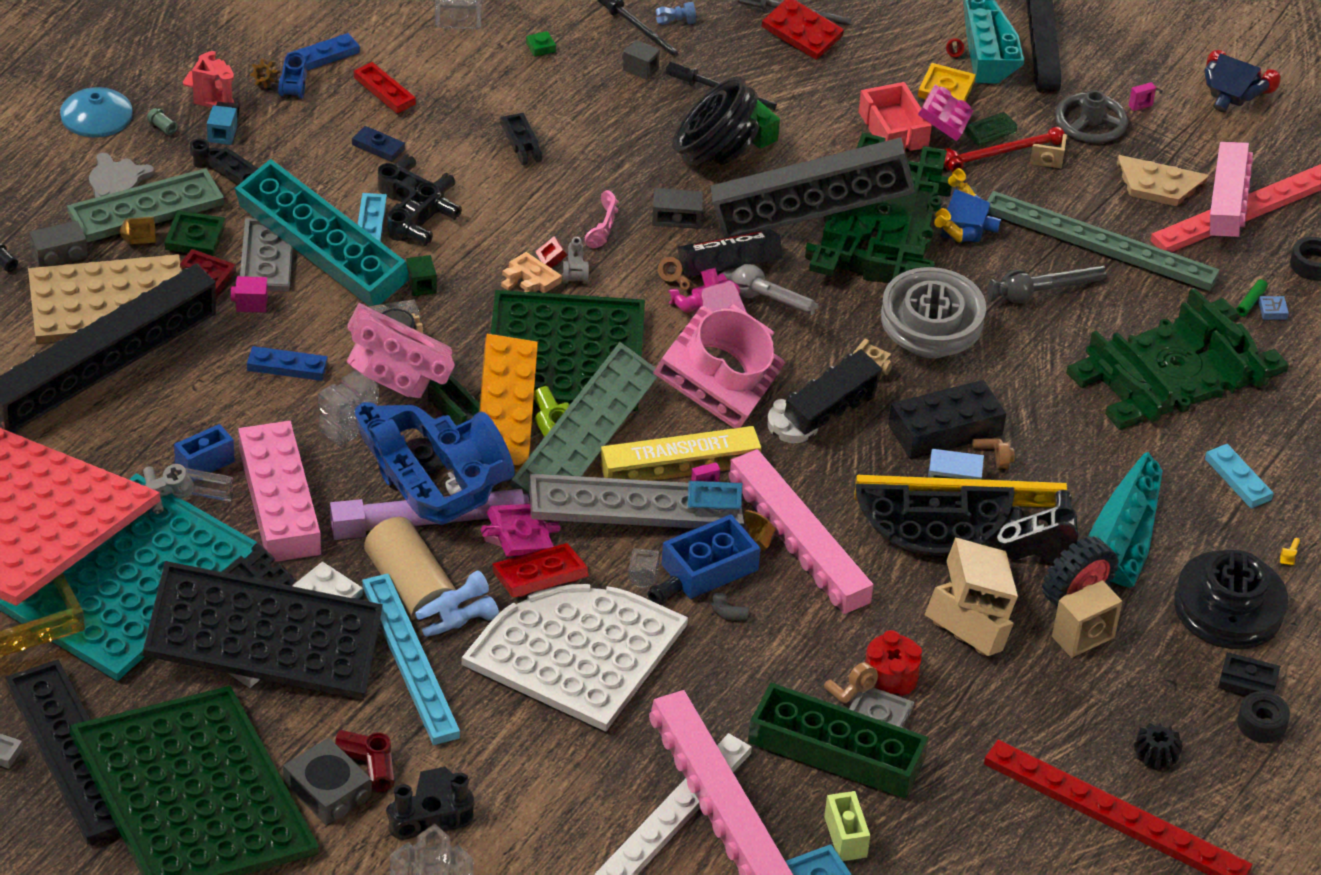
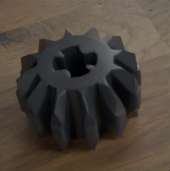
(1158, 746)

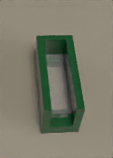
(453, 400)

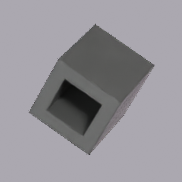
(641, 59)

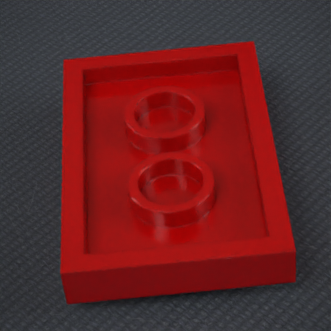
(802, 28)
(540, 570)

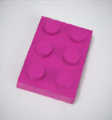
(946, 112)

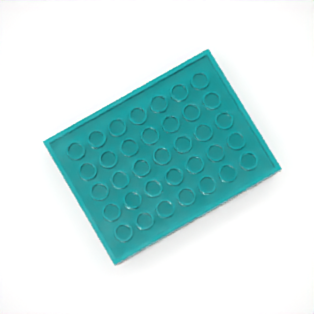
(122, 578)

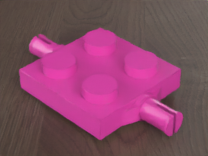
(517, 530)

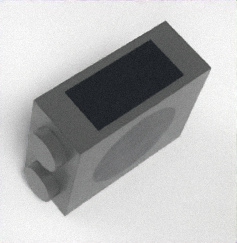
(327, 781)

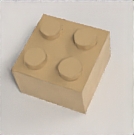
(1086, 618)

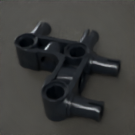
(418, 198)

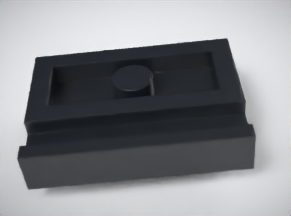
(1248, 675)

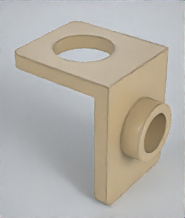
(1048, 155)

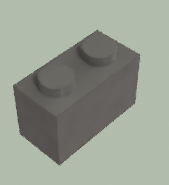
(677, 208)
(58, 244)

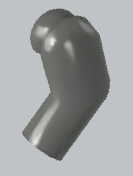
(727, 611)

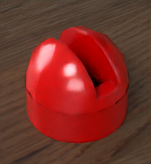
(960, 47)

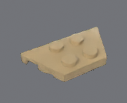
(1158, 181)

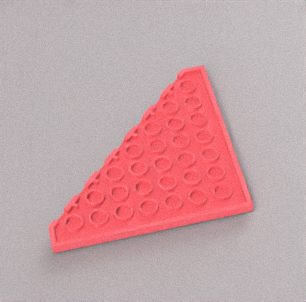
(56, 512)

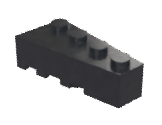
(834, 392)

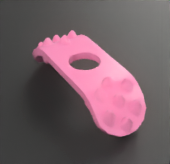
(598, 236)

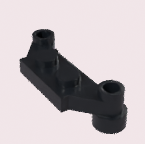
(222, 160)

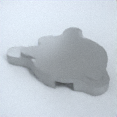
(116, 176)

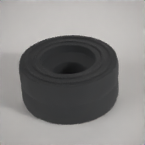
(1263, 730)

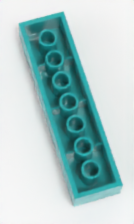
(322, 233)

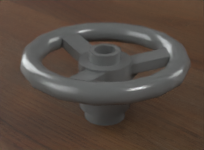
(1092, 113)

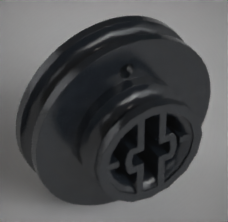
(718, 124)
(1231, 599)

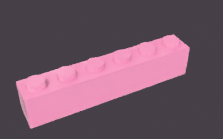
(1231, 189)

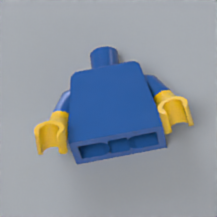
(966, 213)

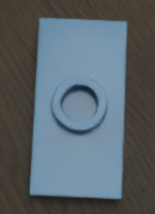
(714, 495)

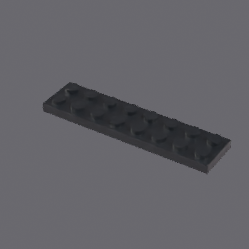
(49, 709)

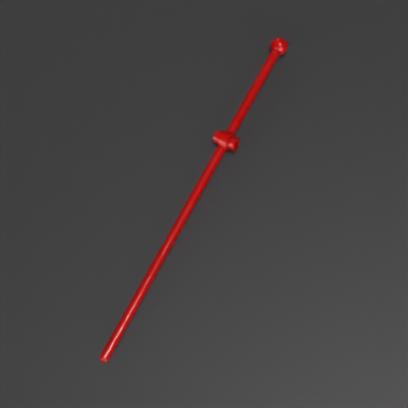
(954, 160)

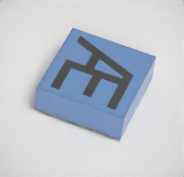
(1273, 307)

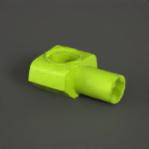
(549, 409)

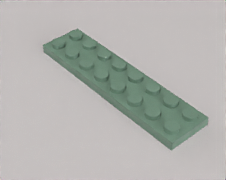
(590, 418)

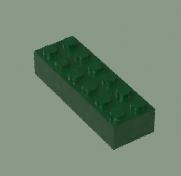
(838, 740)

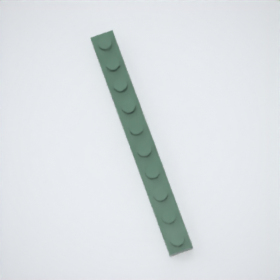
(1103, 241)

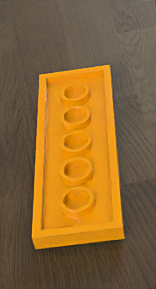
(509, 391)

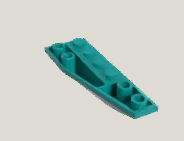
(991, 41)
(1129, 519)

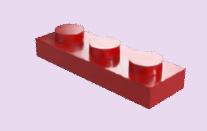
(384, 87)

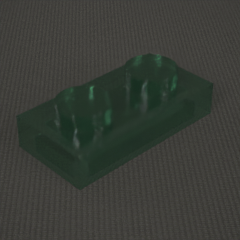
(991, 128)

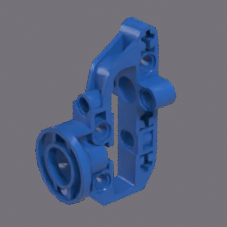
(471, 449)

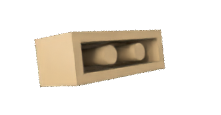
(978, 629)

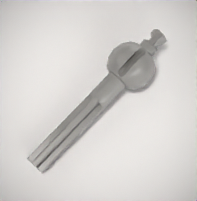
(753, 282)

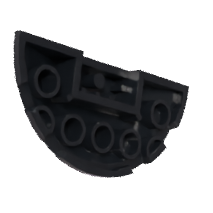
(933, 519)

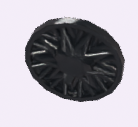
(424, 453)

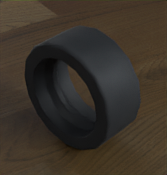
(1302, 266)

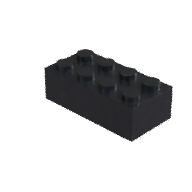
(946, 419)

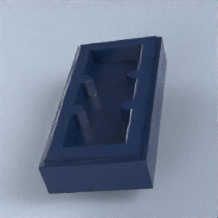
(378, 143)

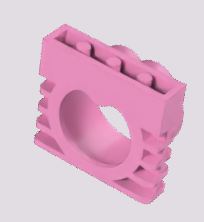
(396, 353)
(710, 379)

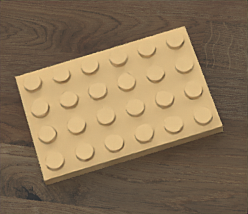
(79, 294)

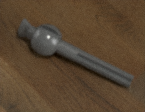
(1019, 286)

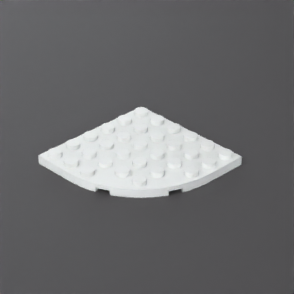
(577, 648)

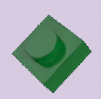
(540, 43)

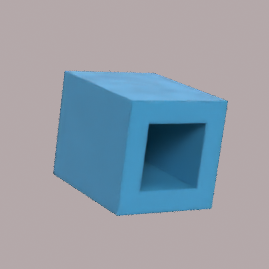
(222, 125)

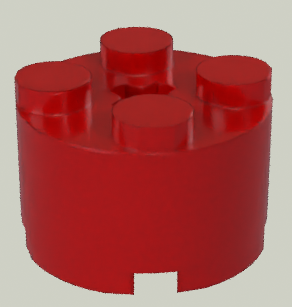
(896, 662)

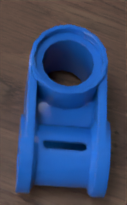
(293, 79)

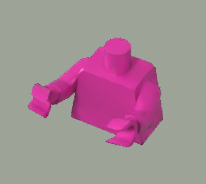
(715, 295)

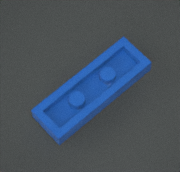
(329, 51)
(287, 363)

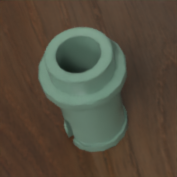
(157, 118)

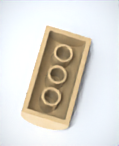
(402, 553)

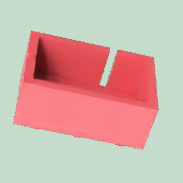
(893, 114)

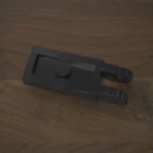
(521, 137)

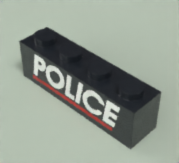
(730, 252)

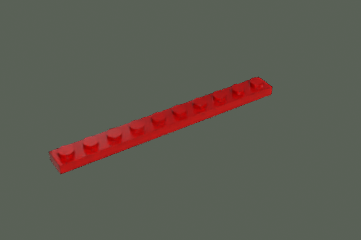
(1114, 812)

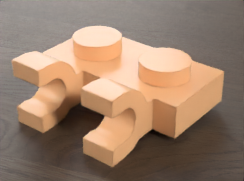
(534, 272)

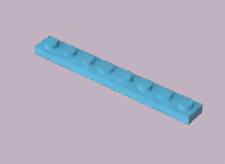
(412, 661)

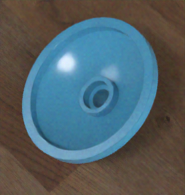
(96, 112)

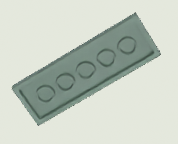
(160, 199)

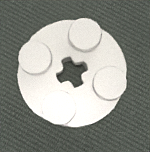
(783, 427)

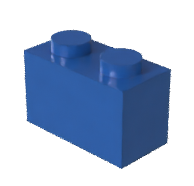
(206, 450)

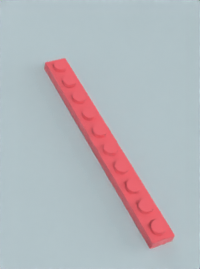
(1258, 203)

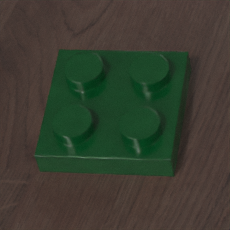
(195, 232)

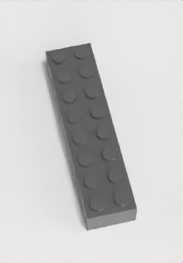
(813, 188)

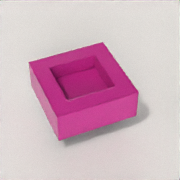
(1142, 96)
(706, 473)

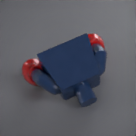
(1236, 80)

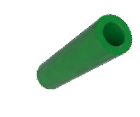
(1252, 297)

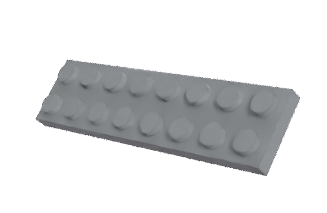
(618, 502)

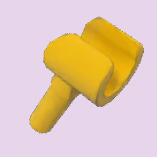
(1288, 555)

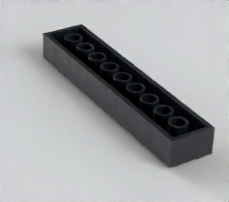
(105, 346)

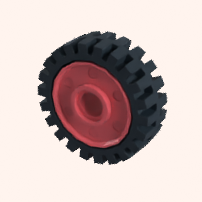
(1078, 567)

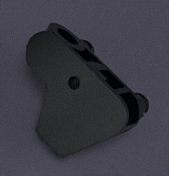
(1025, 537)
(439, 800)

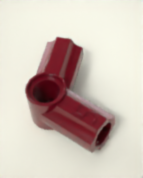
(375, 751)

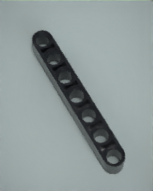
(1044, 44)

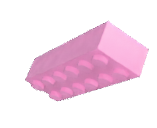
(279, 491)

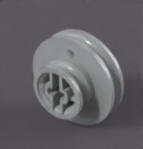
(933, 312)

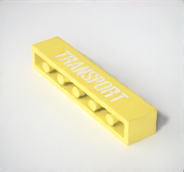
(676, 455)

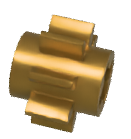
(259, 75)

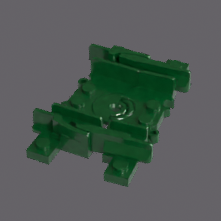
(900, 230)
(1144, 367)

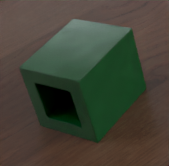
(422, 275)

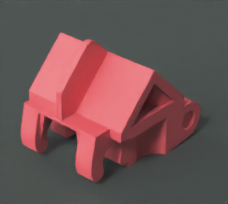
(202, 80)

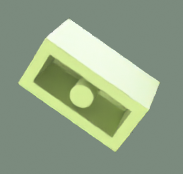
(847, 826)

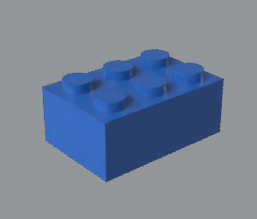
(711, 556)

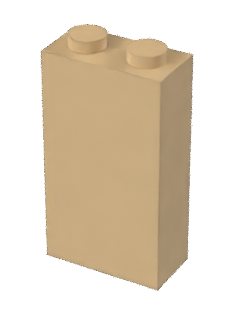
(981, 578)

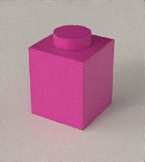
(250, 294)

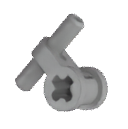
(575, 268)
(169, 483)

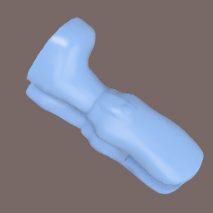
(448, 603)

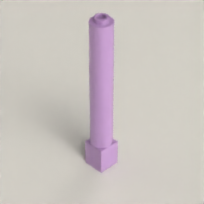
(353, 519)

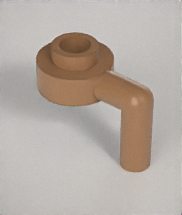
(678, 276)
(1003, 453)
(861, 679)

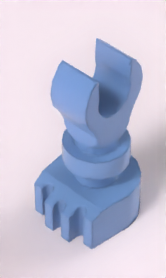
(670, 13)

